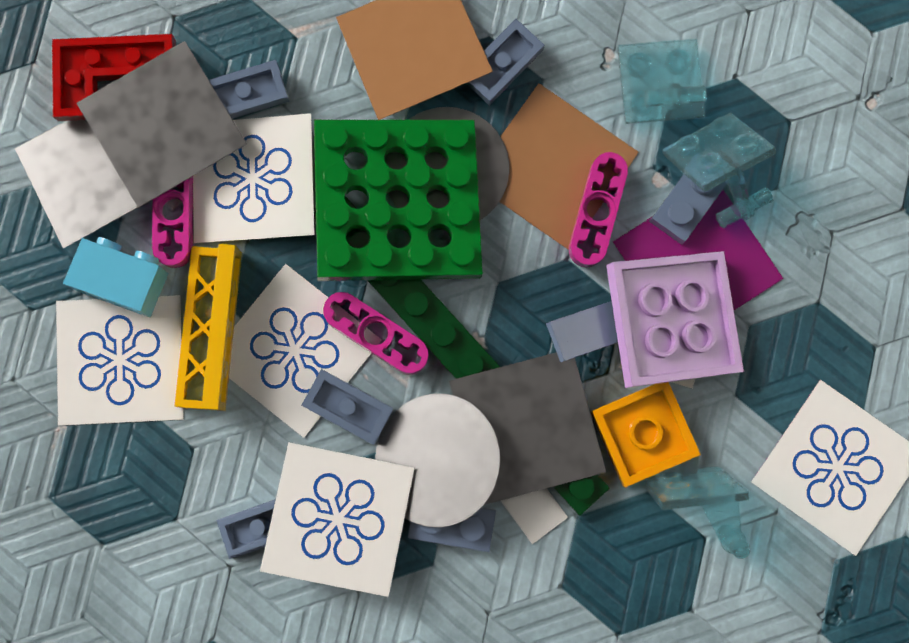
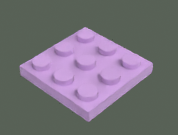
(674, 318)

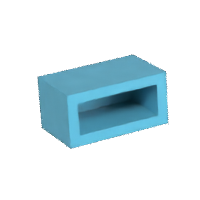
(115, 276)

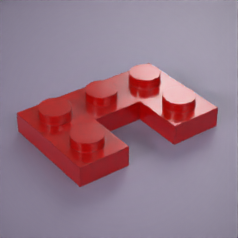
(85, 61)

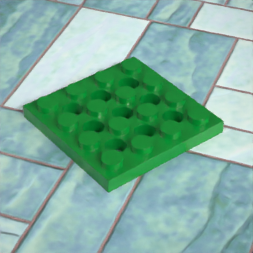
(376, 179)

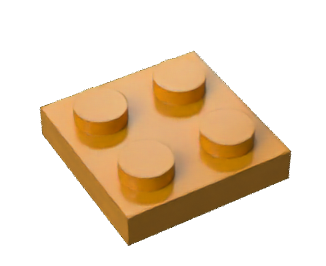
(645, 433)

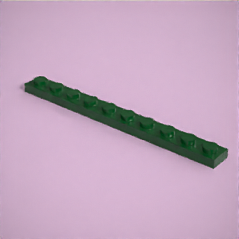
(456, 350)

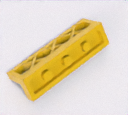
(217, 365)

